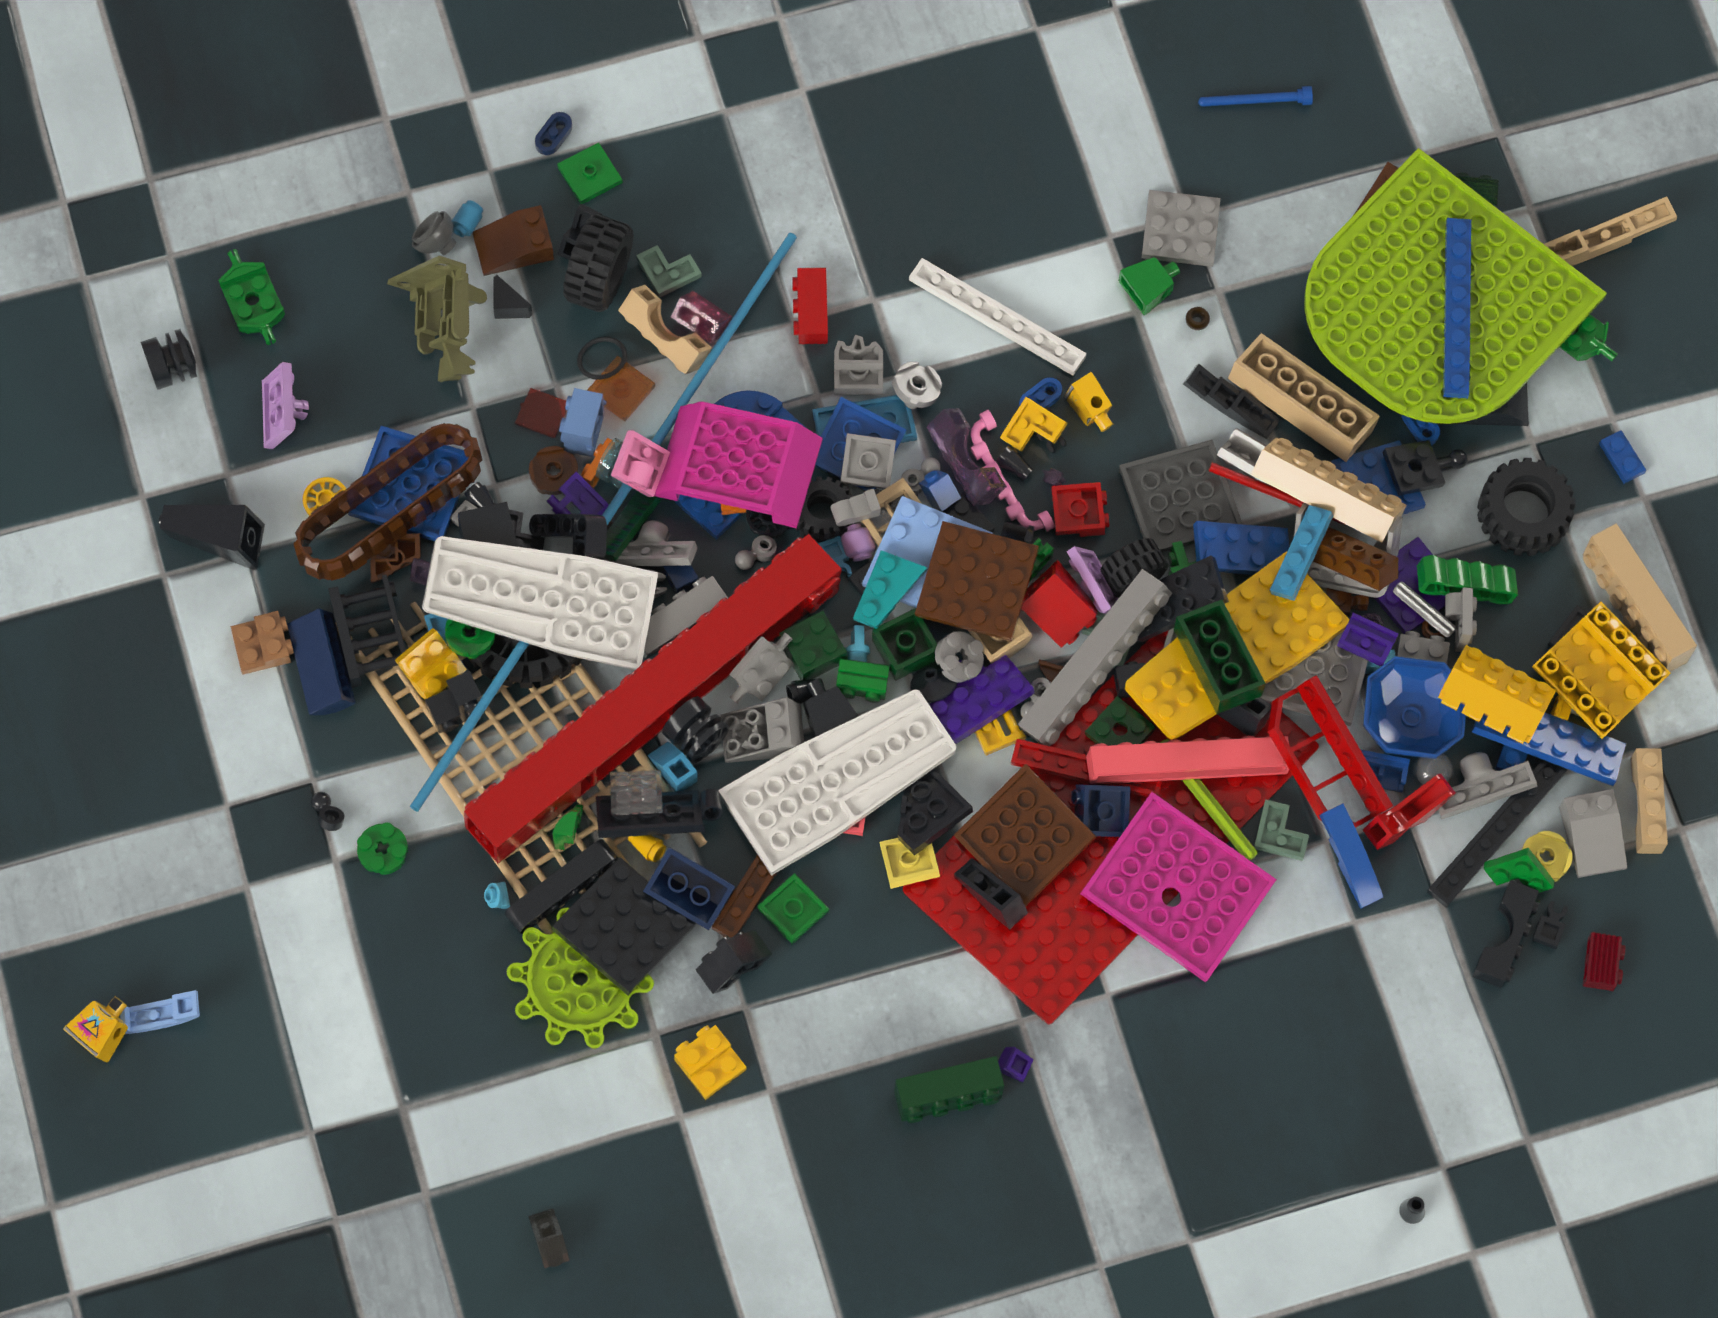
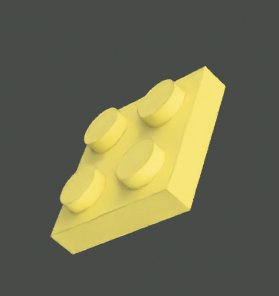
(904, 867)

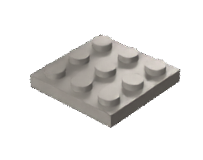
(1181, 228)

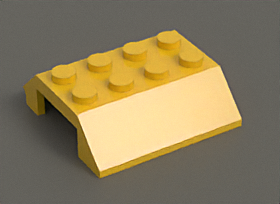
(1498, 692)

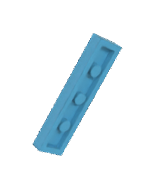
(1301, 552)

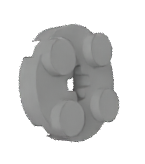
(912, 395)
(968, 647)

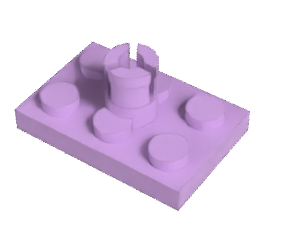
(280, 405)
(1093, 582)

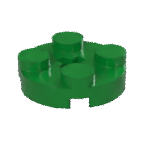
(467, 646)
(382, 834)

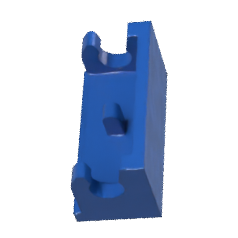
(1389, 769)

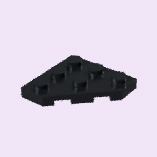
(929, 811)

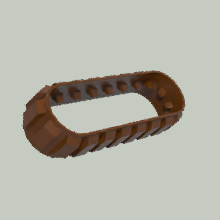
(374, 481)

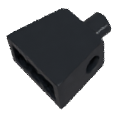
(826, 708)

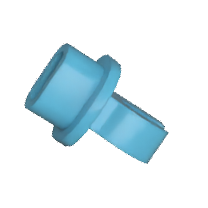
(858, 650)

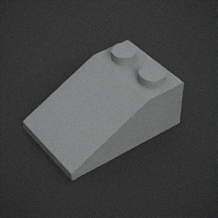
(1594, 833)

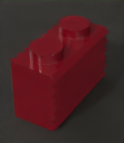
(1602, 961)

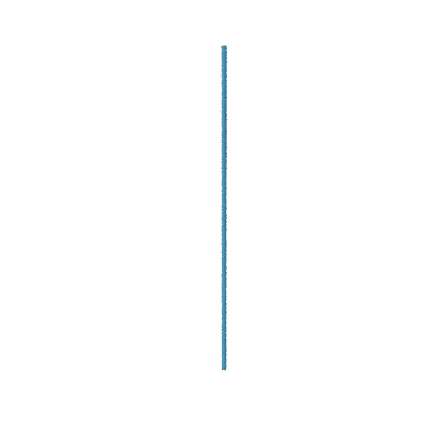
(608, 514)

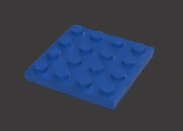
(410, 484)

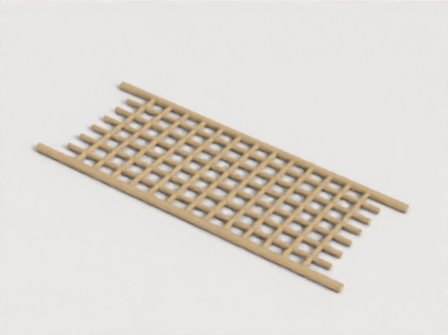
(445, 780)

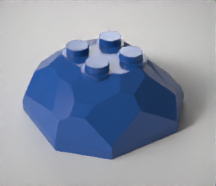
(1405, 709)

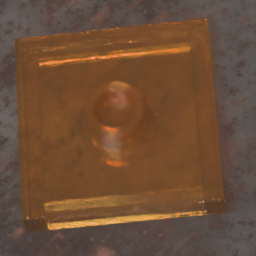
(623, 390)

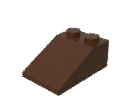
(514, 241)

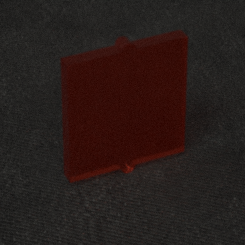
(541, 413)

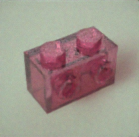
(701, 316)

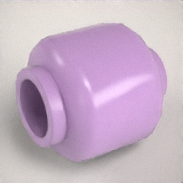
(858, 542)

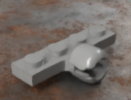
(655, 550)
(1486, 785)

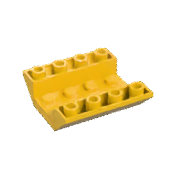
(1601, 669)

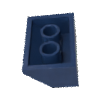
(689, 888)

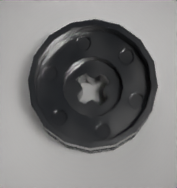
(169, 359)
(695, 729)

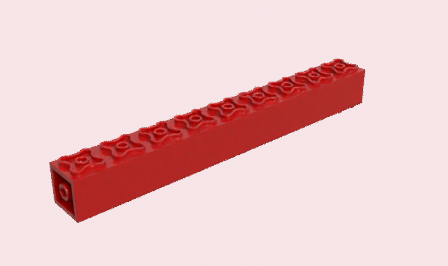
(645, 700)

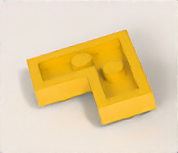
(1030, 419)

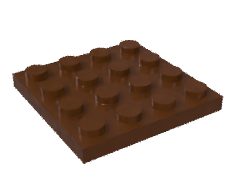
(977, 581)
(1025, 835)

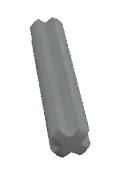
(1424, 609)

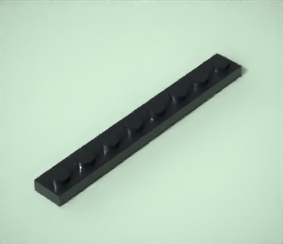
(1494, 834)

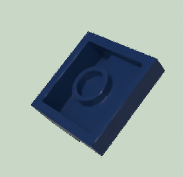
(1102, 808)

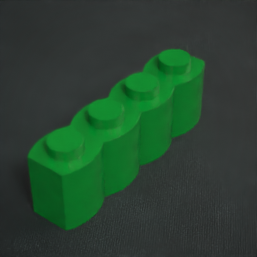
(1488, 582)

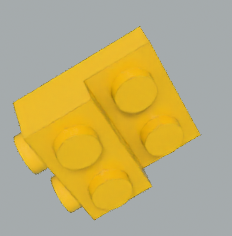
(430, 664)
(709, 1061)

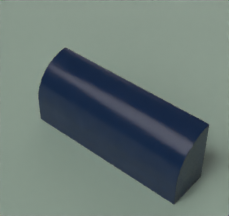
(321, 663)

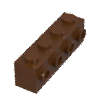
(1357, 560)

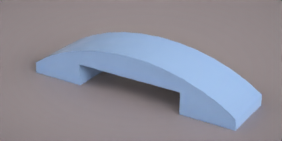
(161, 1013)

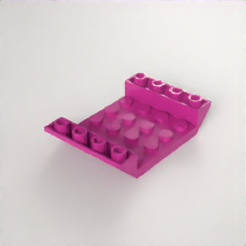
(740, 461)

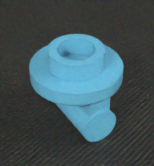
(497, 895)

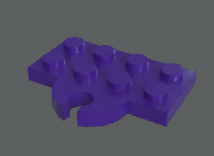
(982, 699)

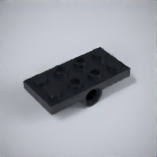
(1190, 589)

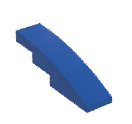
(1351, 855)

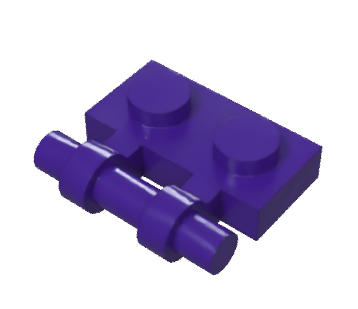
(580, 495)

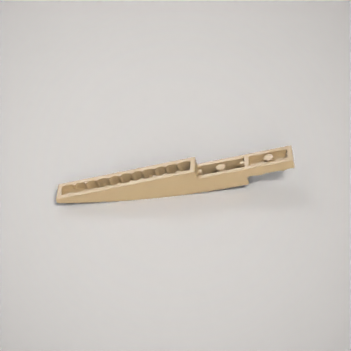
(1612, 234)

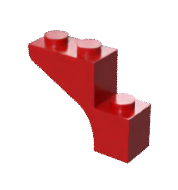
(1409, 813)

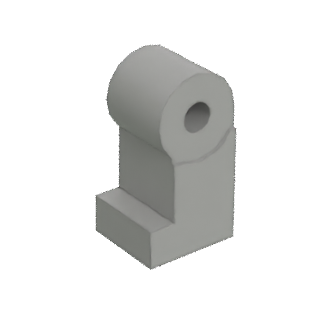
(856, 508)

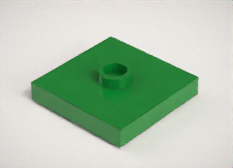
(589, 173)
(793, 908)

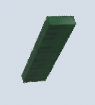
(628, 524)

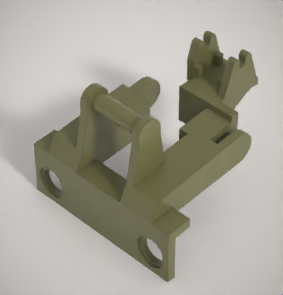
(446, 289)

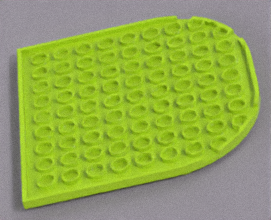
(1381, 297)

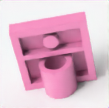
(640, 463)

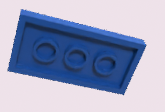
(1239, 546)

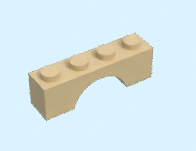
(644, 311)
(1651, 814)

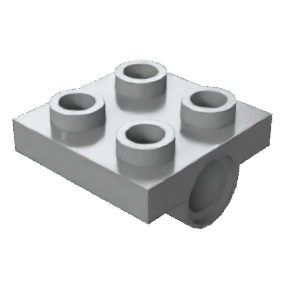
(1460, 608)

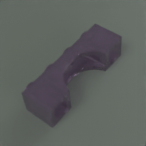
(950, 434)

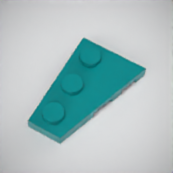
(887, 585)

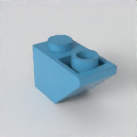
(674, 767)

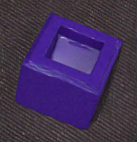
(1014, 1063)

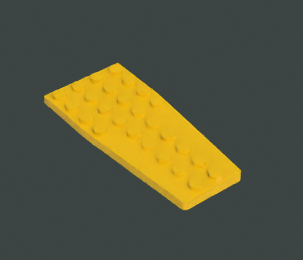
(1274, 630)

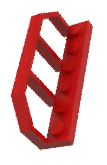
(1341, 742)

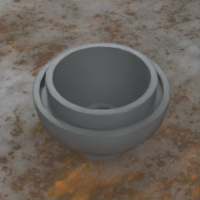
(434, 234)

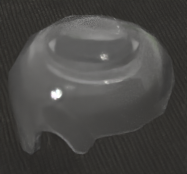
(1427, 768)

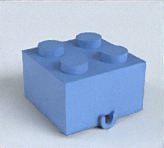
(583, 422)

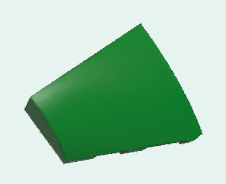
(566, 827)

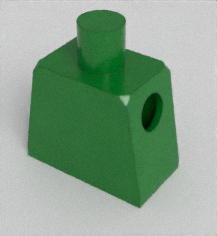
(1148, 282)

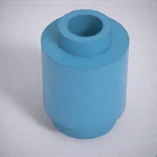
(467, 218)

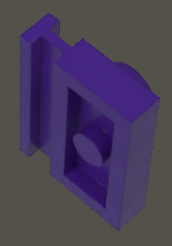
(1367, 639)

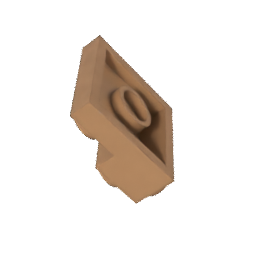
(262, 643)

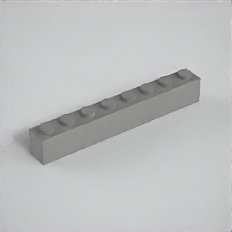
(1095, 658)

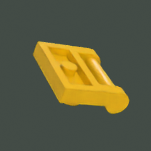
(993, 738)

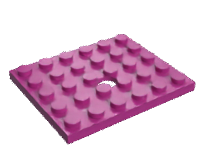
(1214, 884)

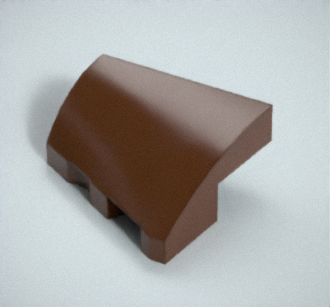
(396, 556)

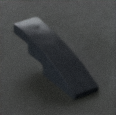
(1232, 402)

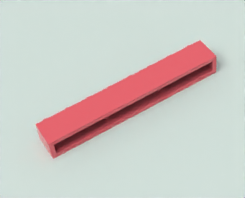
(1184, 760)

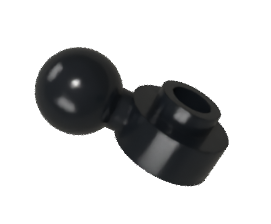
(329, 816)

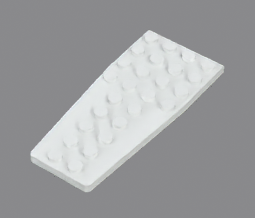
(544, 598)
(836, 779)

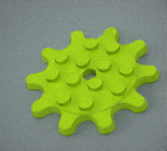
(563, 1001)

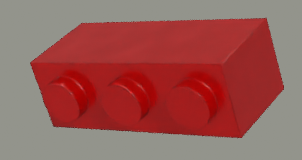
(810, 306)

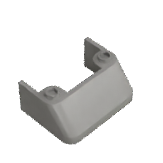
(1333, 580)

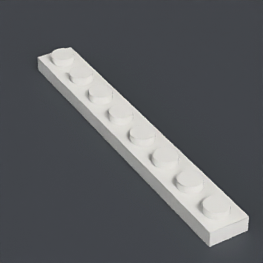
(997, 316)

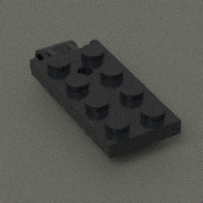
(690, 810)

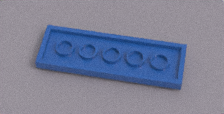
(1566, 746)

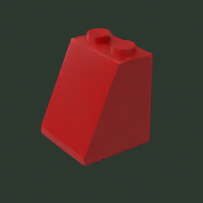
(1059, 605)

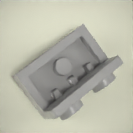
(1241, 451)

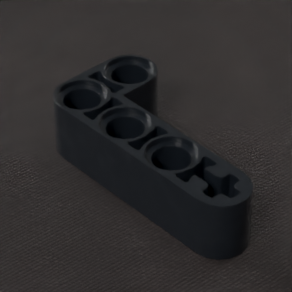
(587, 531)

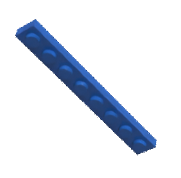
(1457, 308)

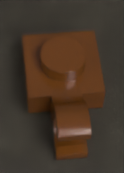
(1346, 601)

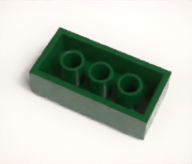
(1219, 656)
(949, 1089)

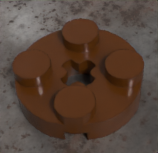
(542, 463)

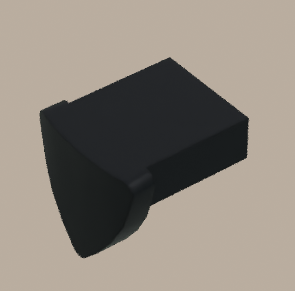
(1018, 532)

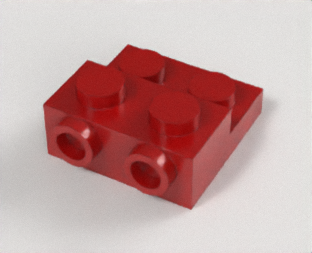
(1080, 509)

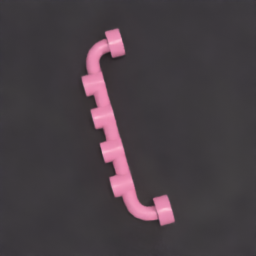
(1014, 510)

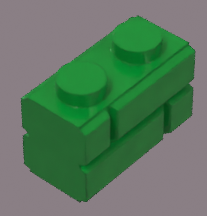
(862, 679)

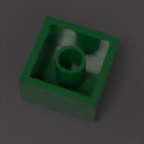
(905, 644)
(814, 647)

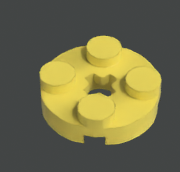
(1558, 850)

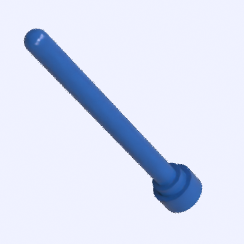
(1302, 96)

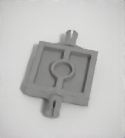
(761, 668)

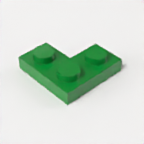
(1521, 866)

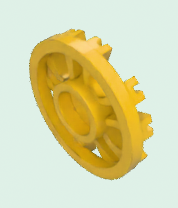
(322, 496)

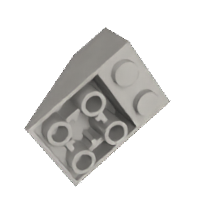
(763, 730)

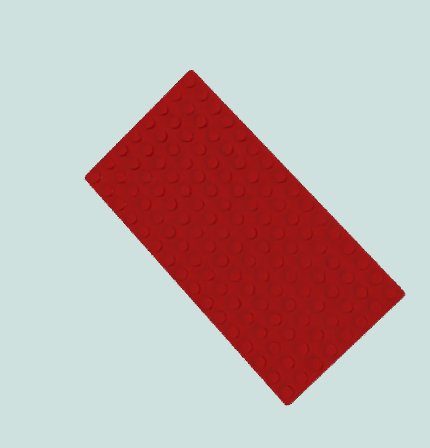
(1065, 936)

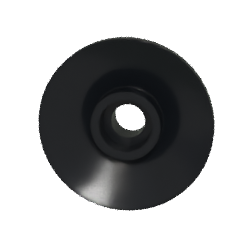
(932, 683)

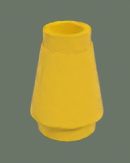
(649, 846)

